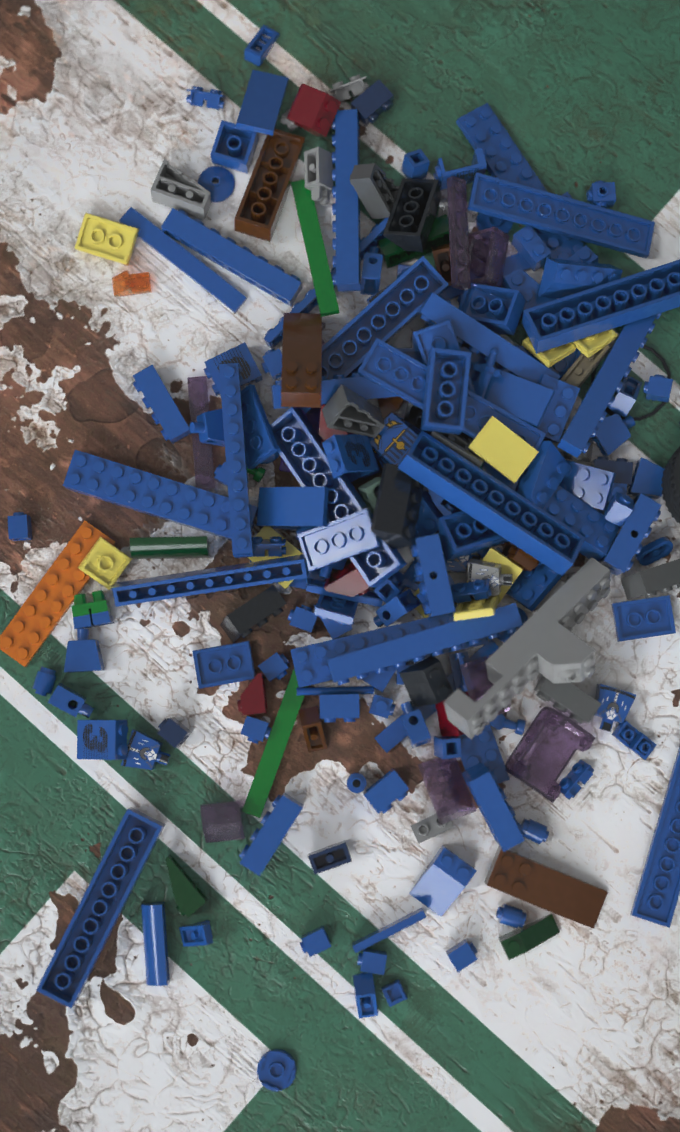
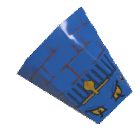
(394, 441)

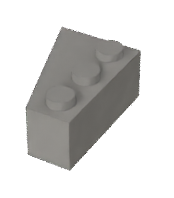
(179, 192)

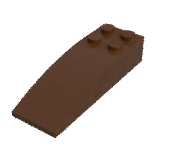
(269, 185)
(301, 360)
(545, 887)

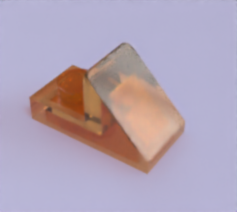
(131, 284)

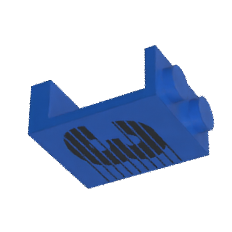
(466, 173)
(238, 354)
(350, 454)
(102, 739)

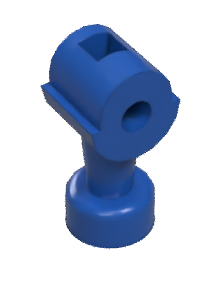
(502, 722)

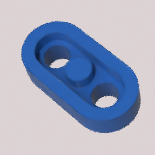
(654, 551)

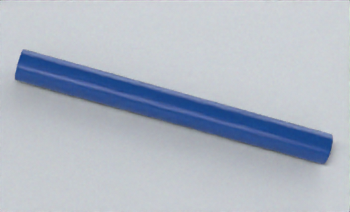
(335, 690)

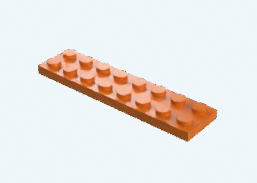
(50, 598)

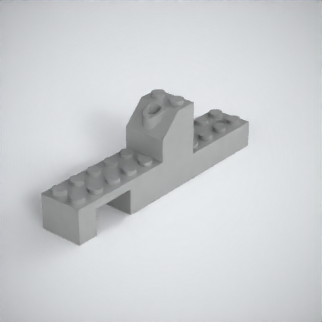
(540, 646)

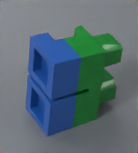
(93, 613)

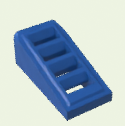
(258, 56)

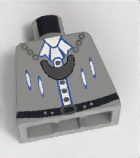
(488, 570)

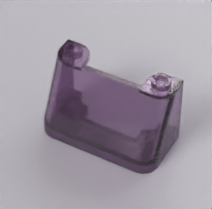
(546, 751)

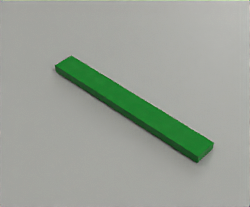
(315, 249)
(274, 749)

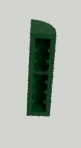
(395, 255)
(169, 547)

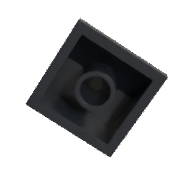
(426, 682)

